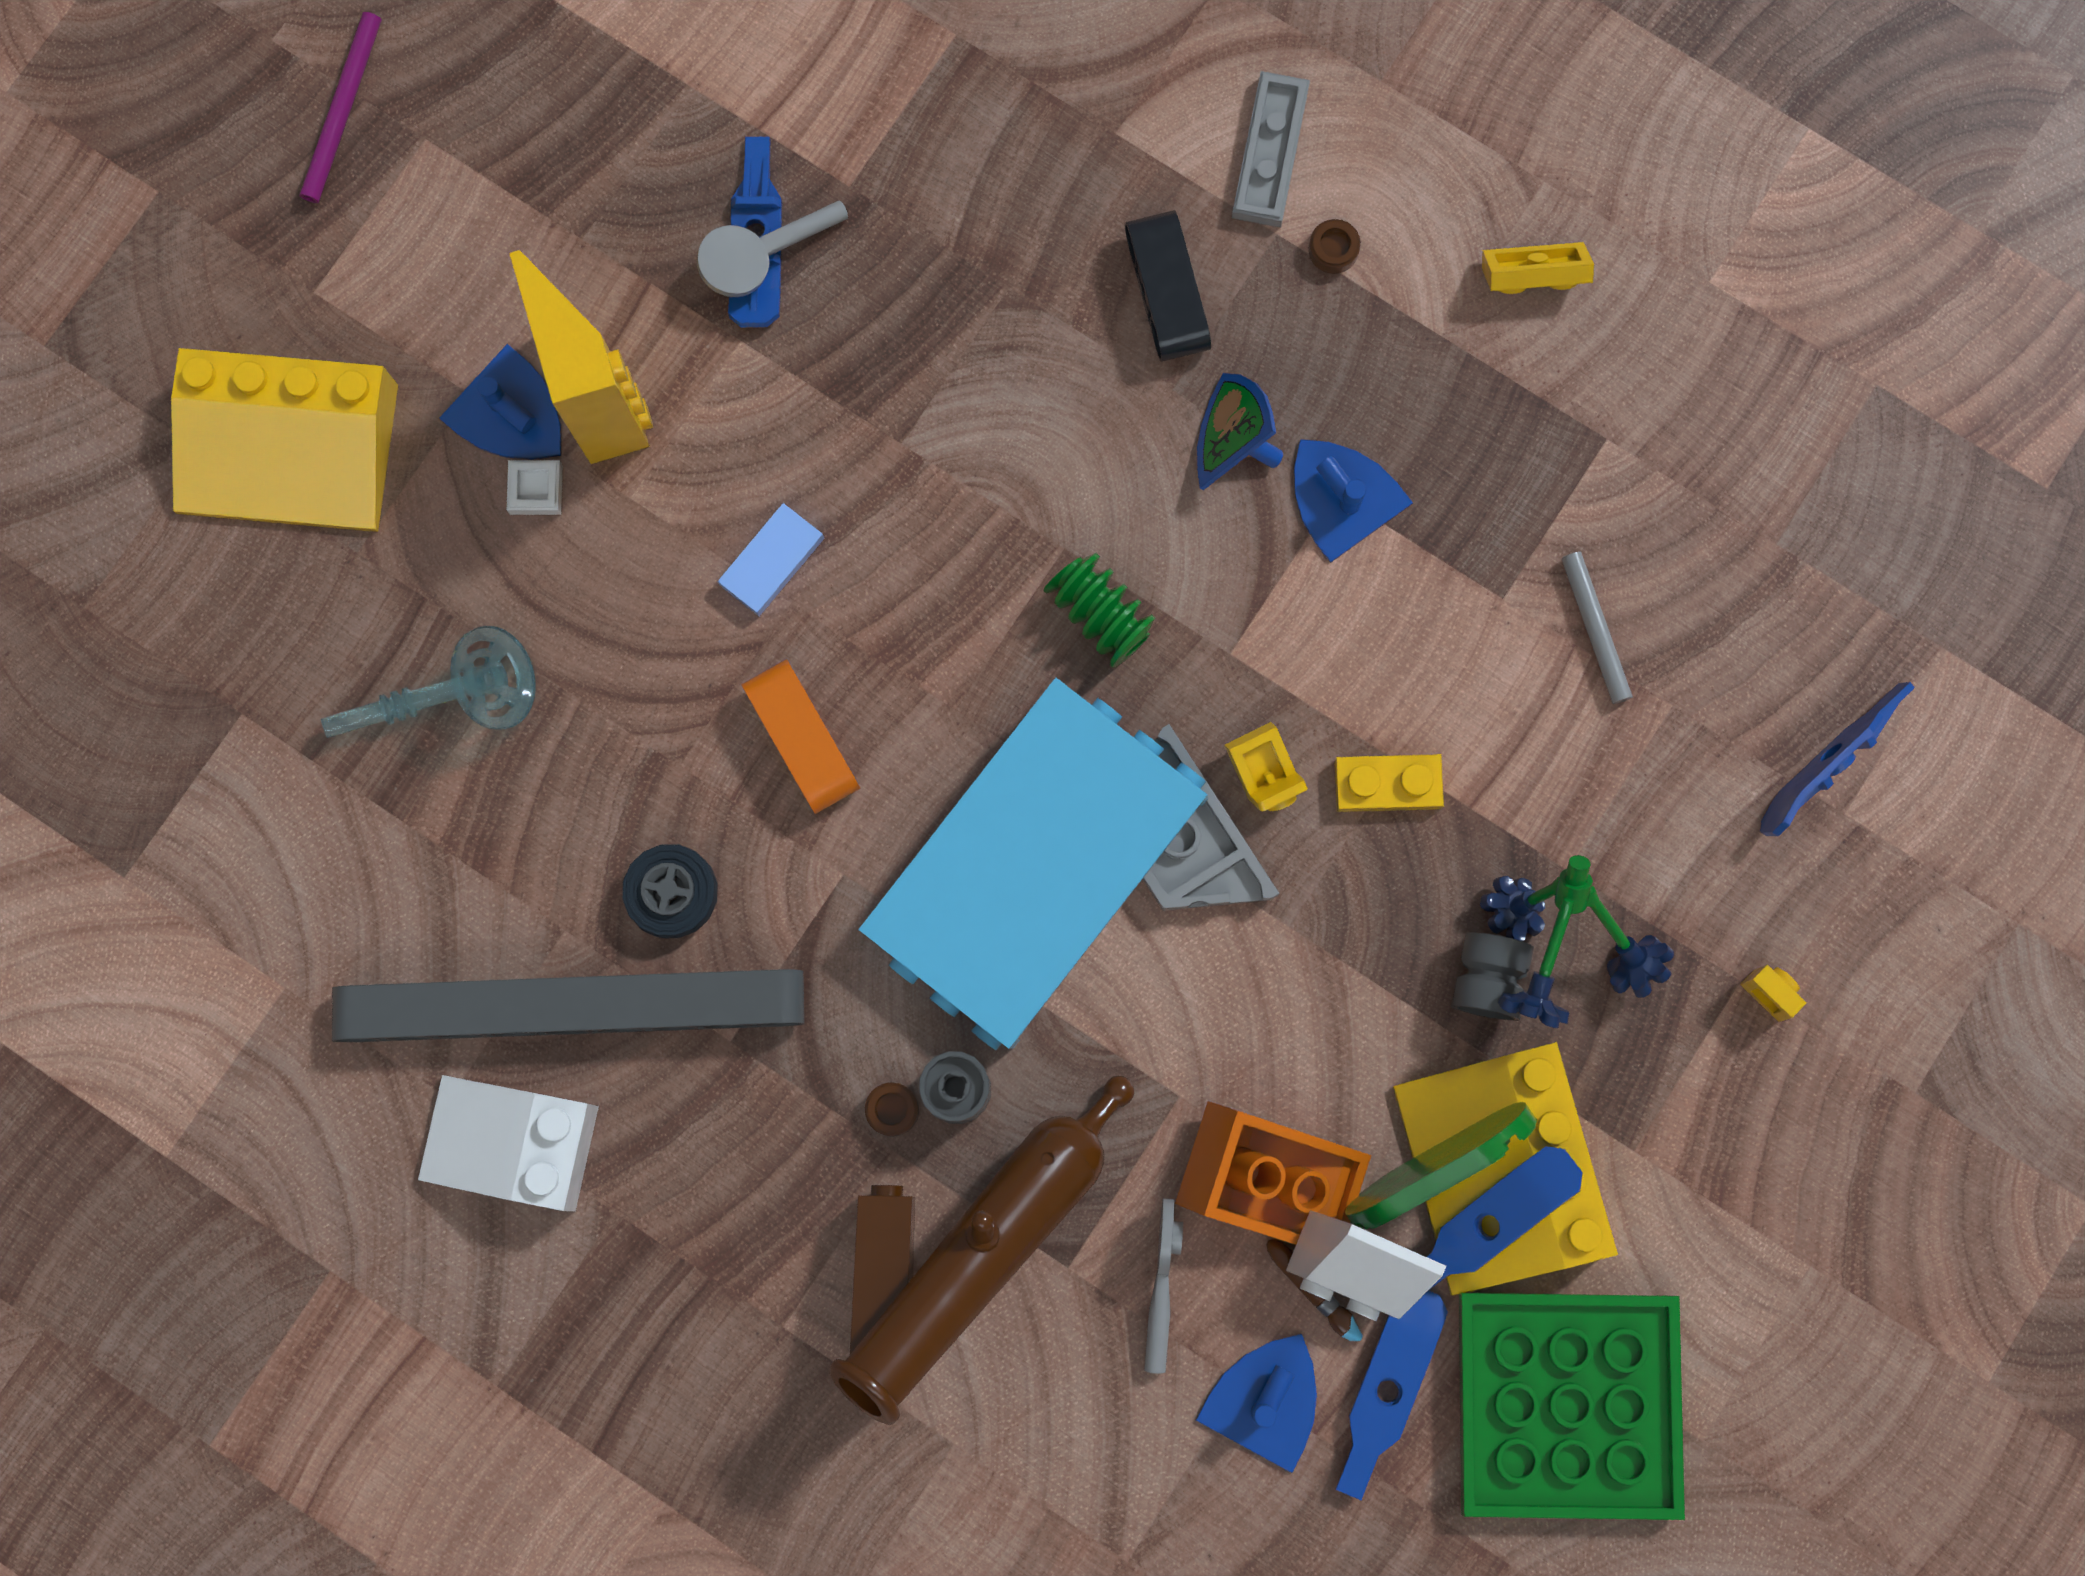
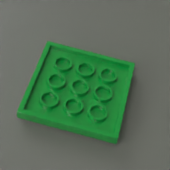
(1571, 1406)

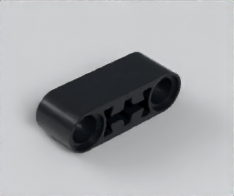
(1168, 286)

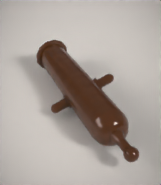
(978, 1256)

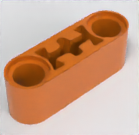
(800, 736)

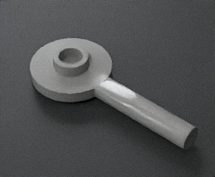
(737, 260)
(1159, 1311)

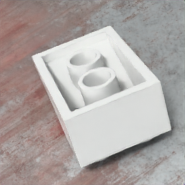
(508, 1143)

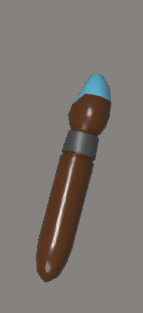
(1338, 1316)

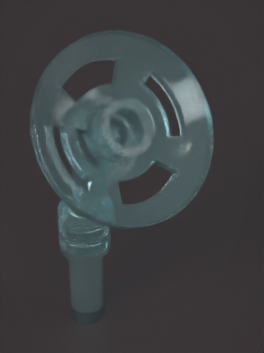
(475, 682)

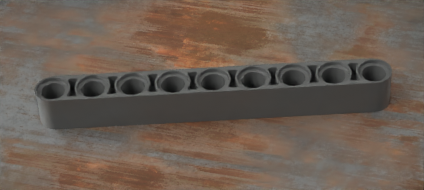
(568, 1005)

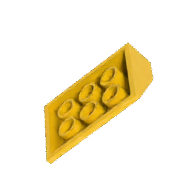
(581, 373)
(280, 439)
(1456, 1099)

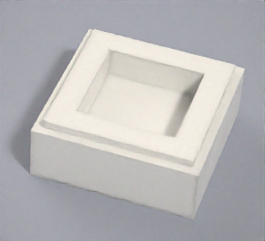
(534, 487)

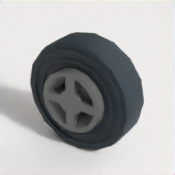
(651, 886)

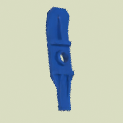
(760, 203)
(1830, 762)
(1518, 1205)
(1402, 1358)

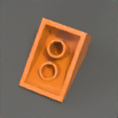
(1267, 1174)

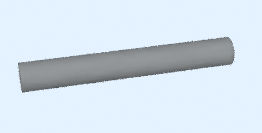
(1597, 627)

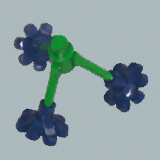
(1518, 909)

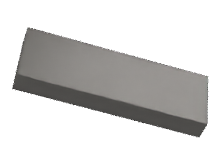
(1270, 149)

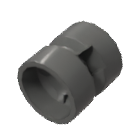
(1493, 969)
(955, 1087)

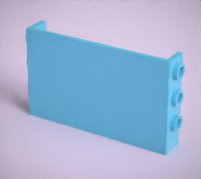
(1033, 863)

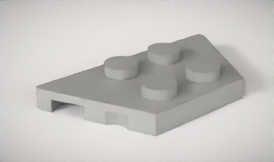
(1208, 857)

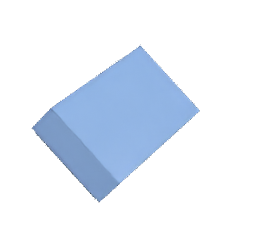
(771, 559)

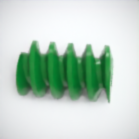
(1101, 608)

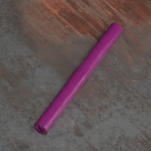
(340, 107)

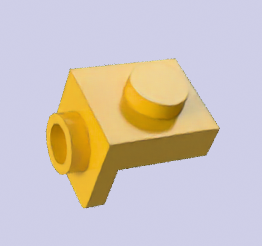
(1265, 768)

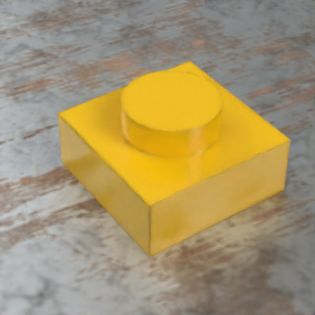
(1774, 991)

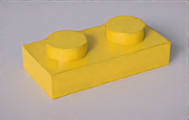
(1537, 266)
(1389, 783)

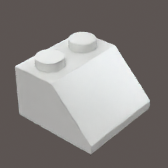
(1361, 1267)

